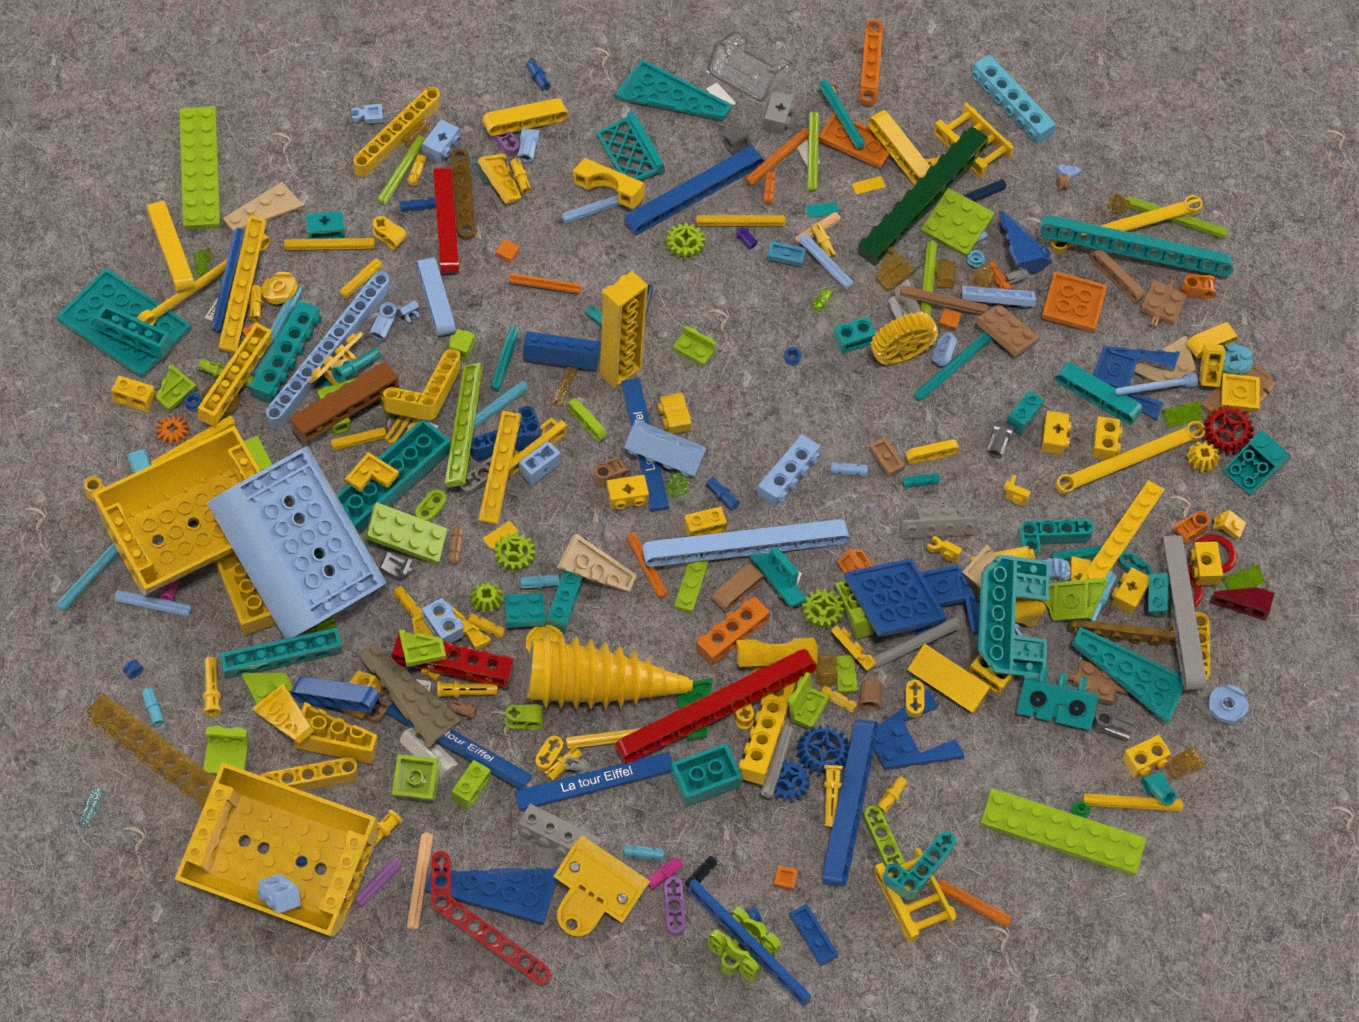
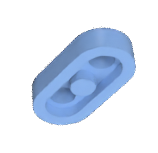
(944, 349)

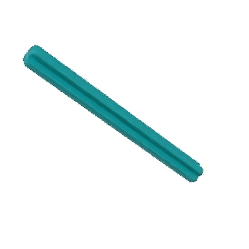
(952, 366)

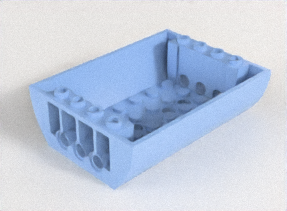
(281, 552)

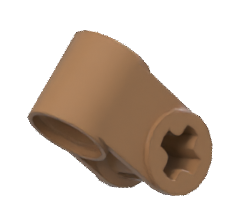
(611, 469)

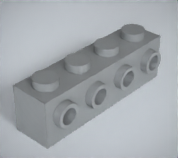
(552, 831)

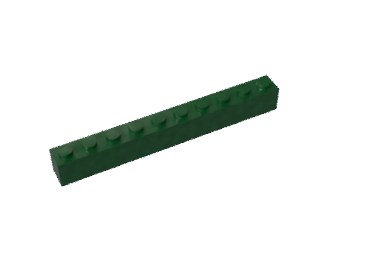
(923, 195)

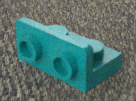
(1158, 594)

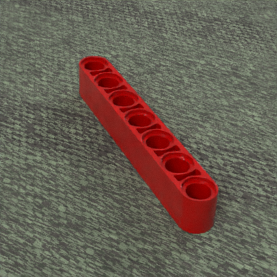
(446, 220)

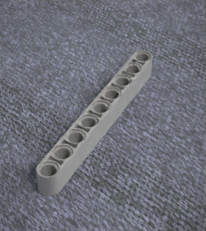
(1183, 613)

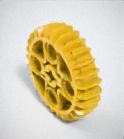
(904, 338)

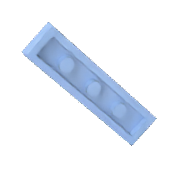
(1001, 296)

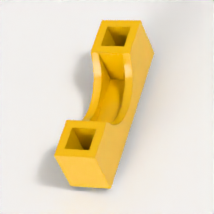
(591, 175)
(763, 654)

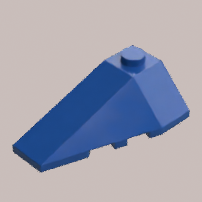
(1024, 247)

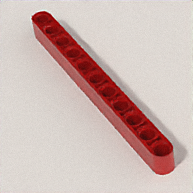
(715, 706)

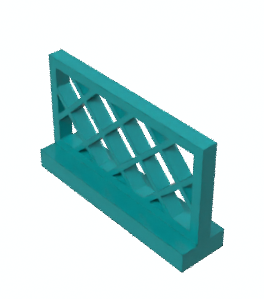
(641, 139)

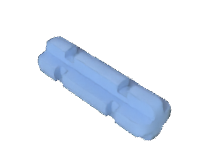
(849, 469)

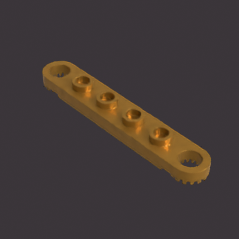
(463, 194)
(1125, 632)

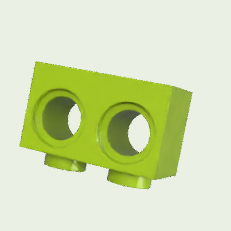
(471, 785)

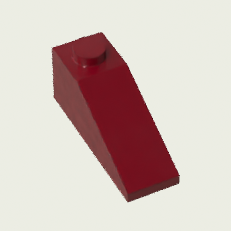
(1248, 601)

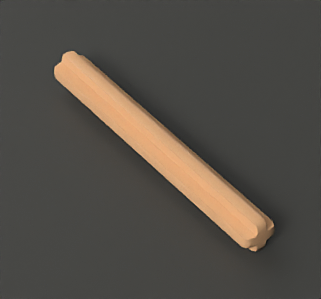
(420, 881)

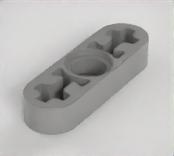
(481, 481)

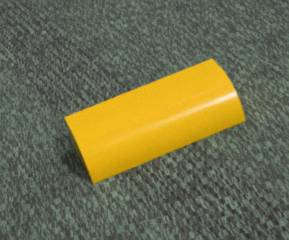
(949, 678)

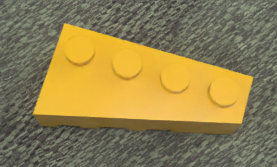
(337, 738)

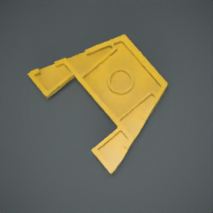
(476, 638)

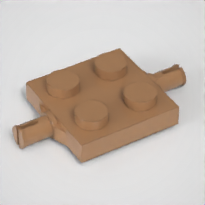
(1163, 302)
(1097, 681)

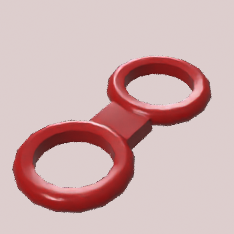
(1225, 568)

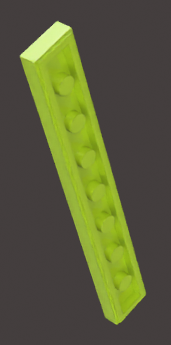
(464, 425)

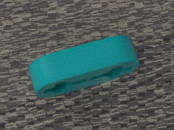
(1136, 563)

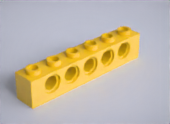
(234, 374)
(755, 770)

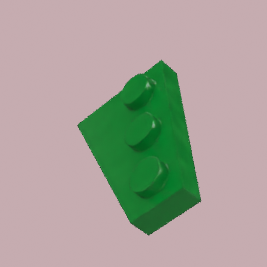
(699, 690)

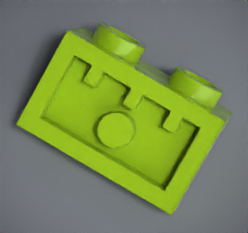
(695, 346)

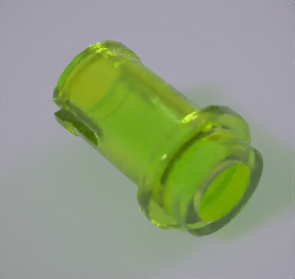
(820, 302)

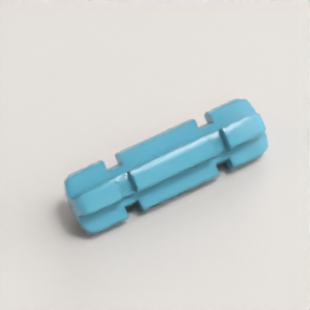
(643, 852)

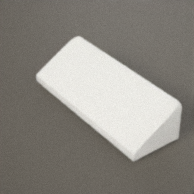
(416, 746)

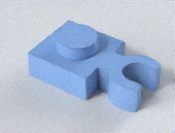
(370, 114)

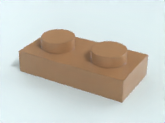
(886, 456)

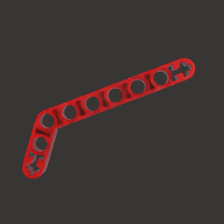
(485, 929)

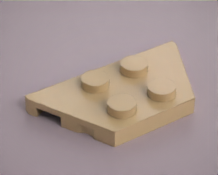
(1156, 373)

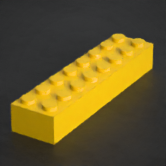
(623, 329)

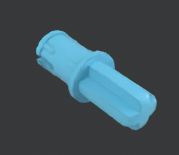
(539, 581)
(152, 707)

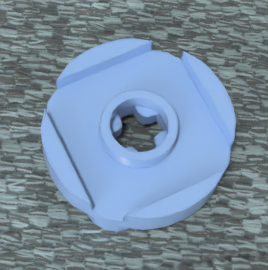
(1220, 711)

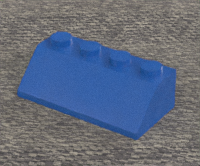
(561, 350)

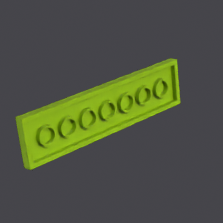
(199, 168)
(1063, 832)

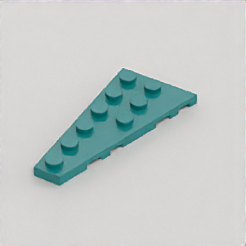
(661, 89)

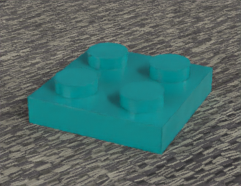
(525, 610)

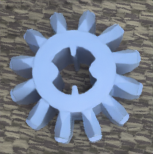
(1059, 570)

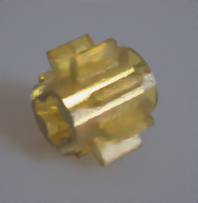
(1113, 204)
(983, 276)

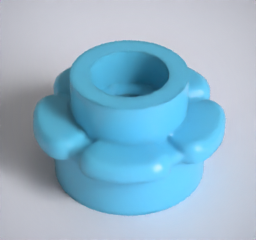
(976, 255)

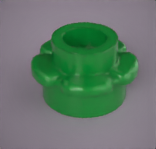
(1077, 805)

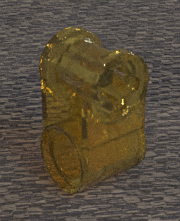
(1188, 761)

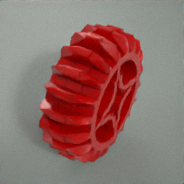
(1241, 423)

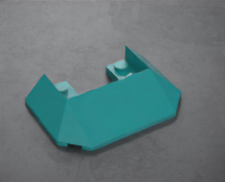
(1000, 585)

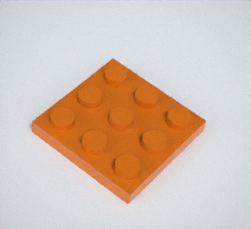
(1074, 301)

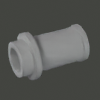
(1020, 274)
(578, 765)

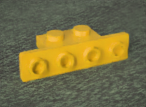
(342, 355)

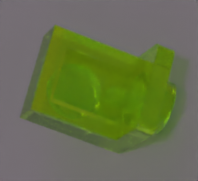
(200, 260)

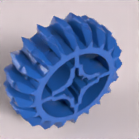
(806, 746)

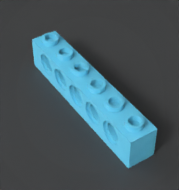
(1013, 99)

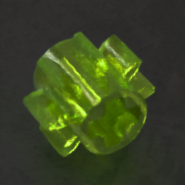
(677, 484)

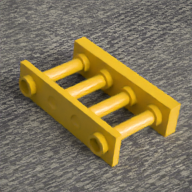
(947, 137)
(902, 911)

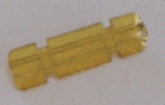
(417, 130)

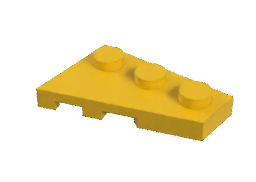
(498, 174)

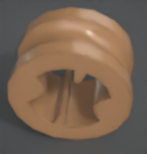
(1063, 182)

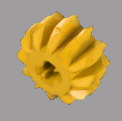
(1203, 457)

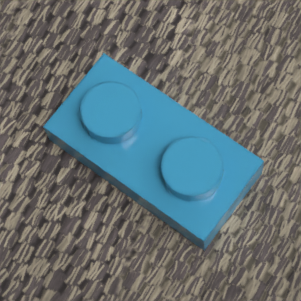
(786, 253)

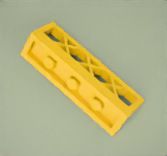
(553, 435)

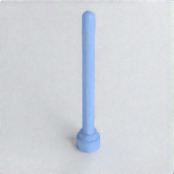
(1188, 380)

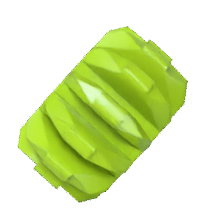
(480, 599)

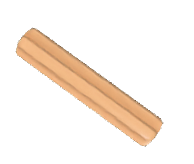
(827, 222)

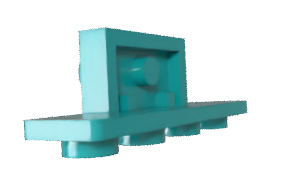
(780, 574)

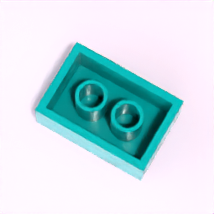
(706, 775)

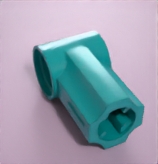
(1159, 787)

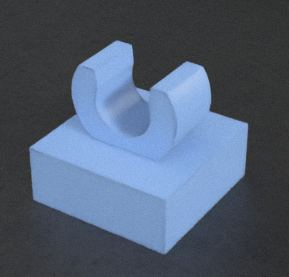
(408, 309)

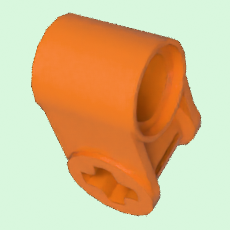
(1198, 286)
(1190, 529)

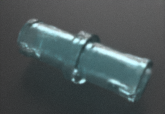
(90, 807)

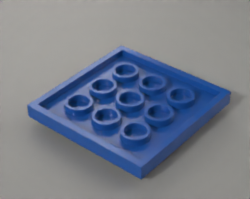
(895, 597)

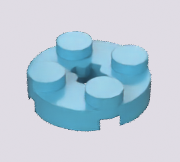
(1240, 353)

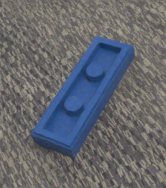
(813, 935)

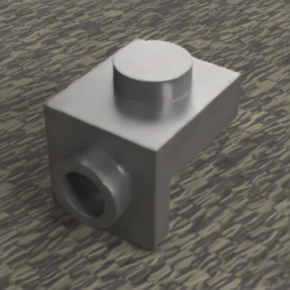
(395, 567)

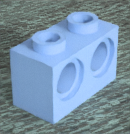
(438, 624)
(278, 893)

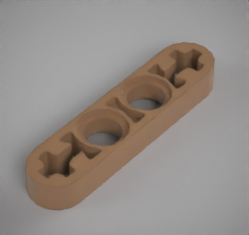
(1117, 275)

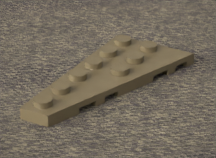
(413, 700)

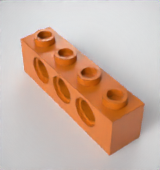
(712, 651)

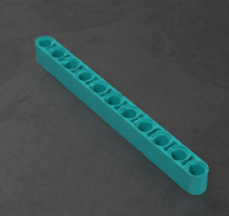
(1143, 251)

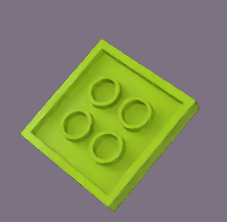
(957, 222)

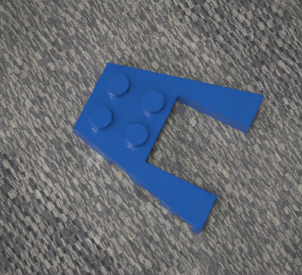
(1118, 365)
(951, 588)
(897, 748)

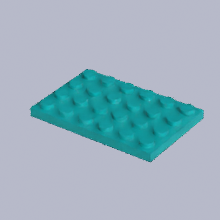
(119, 294)

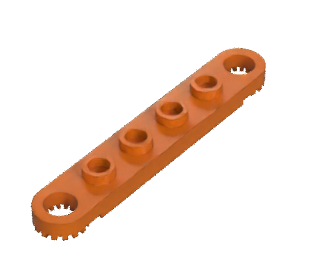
(871, 62)

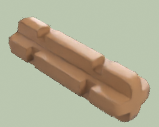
(455, 547)

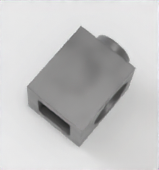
(736, 140)

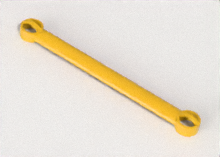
(1143, 219)
(151, 316)
(1129, 457)

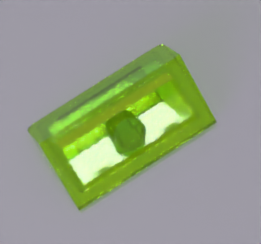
(1182, 414)
(1244, 578)

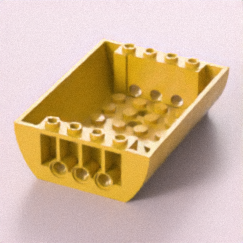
(294, 827)

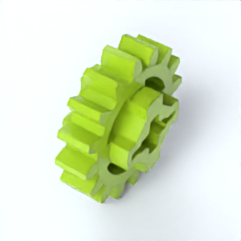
(676, 240)
(514, 552)
(832, 609)

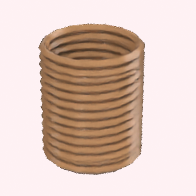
(871, 694)

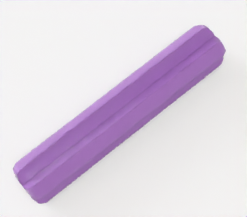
(378, 882)

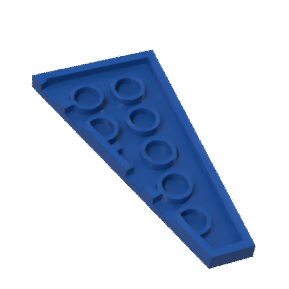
(508, 891)

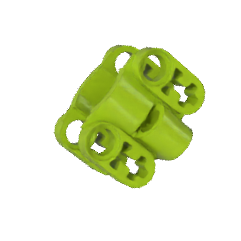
(743, 960)

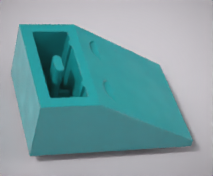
(1257, 462)

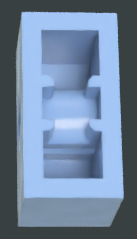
(441, 141)
(539, 463)

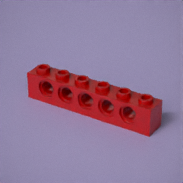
(460, 668)

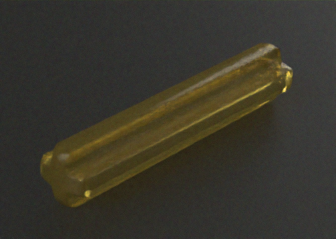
(564, 386)

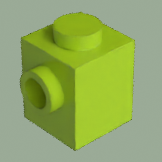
(463, 342)

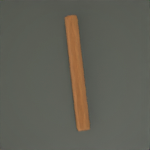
(943, 300)

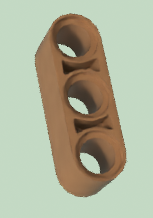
(738, 587)

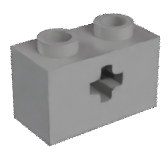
(778, 112)

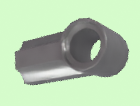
(1000, 436)
(1113, 726)

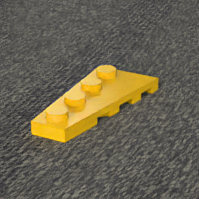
(284, 713)

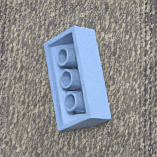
(665, 448)

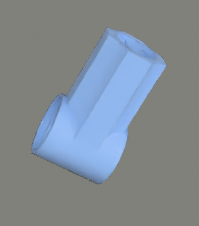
(528, 141)
(384, 322)

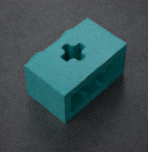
(325, 225)
(1025, 412)

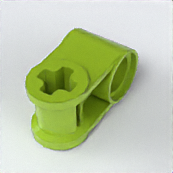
(525, 716)

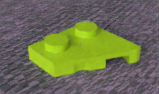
(174, 389)
(263, 684)

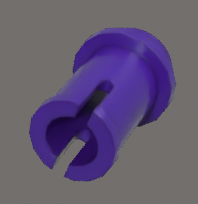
(743, 234)

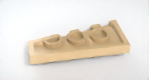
(268, 205)
(592, 563)

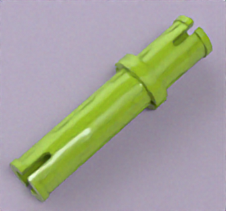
(216, 369)

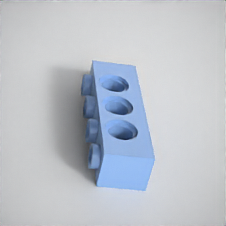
(802, 448)

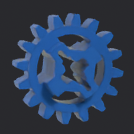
(796, 777)

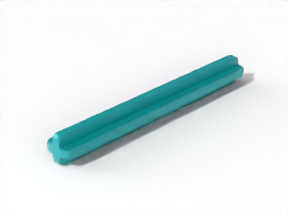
(841, 114)

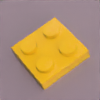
(1240, 392)

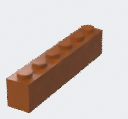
(343, 402)

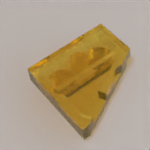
(893, 270)

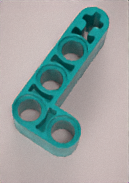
(1079, 532)
(924, 864)

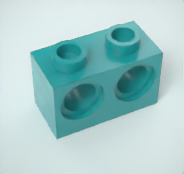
(855, 338)

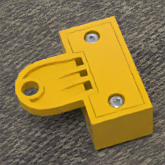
(596, 886)

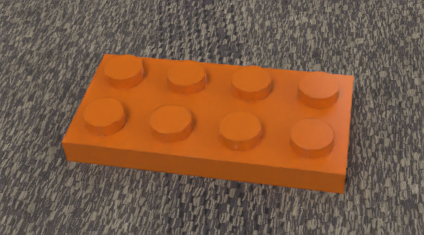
(837, 137)

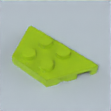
(1075, 598)

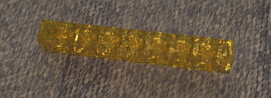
(106, 707)

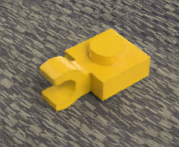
(948, 550)

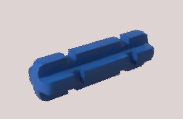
(417, 204)

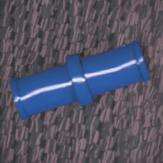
(538, 74)
(722, 493)

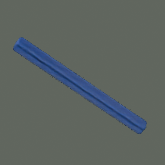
(227, 280)

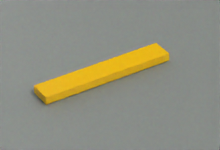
(500, 468)

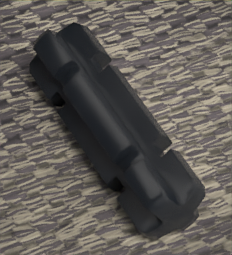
(703, 870)

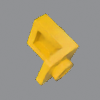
(1015, 493)
(1229, 523)

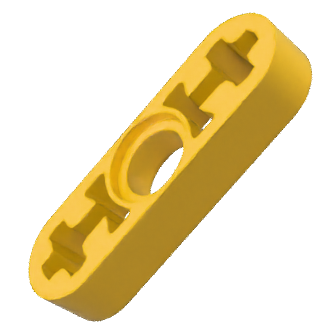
(932, 452)

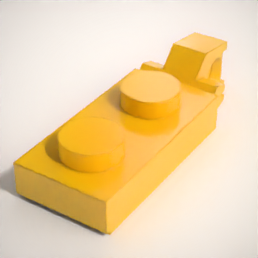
(855, 649)

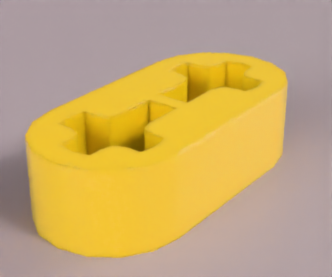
(919, 698)
(545, 751)

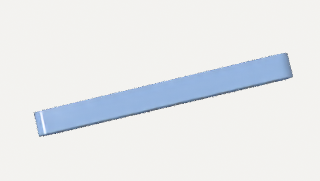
(330, 341)
(745, 542)

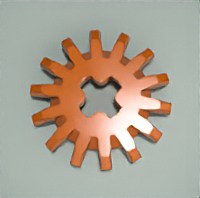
(165, 433)

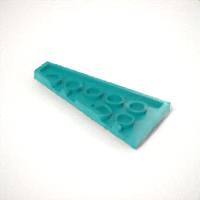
(1145, 679)

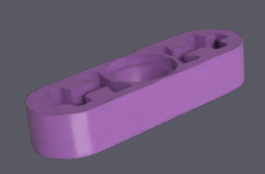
(503, 143)
(668, 898)

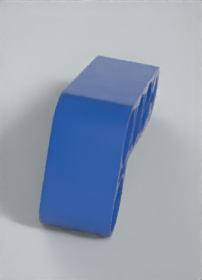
(529, 431)

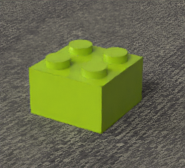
(416, 778)

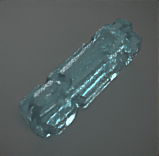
(473, 161)

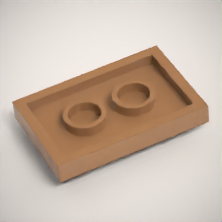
(1007, 330)

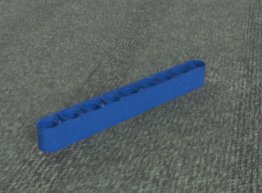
(693, 190)
(850, 803)

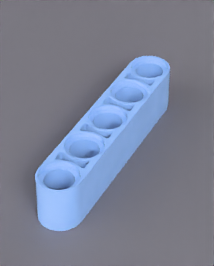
(436, 296)

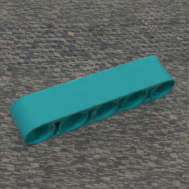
(1098, 393)

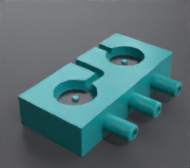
(1051, 699)

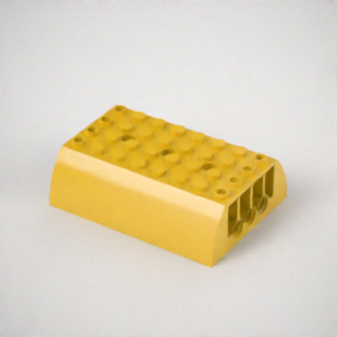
(164, 501)

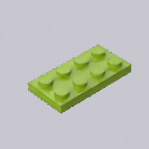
(406, 533)

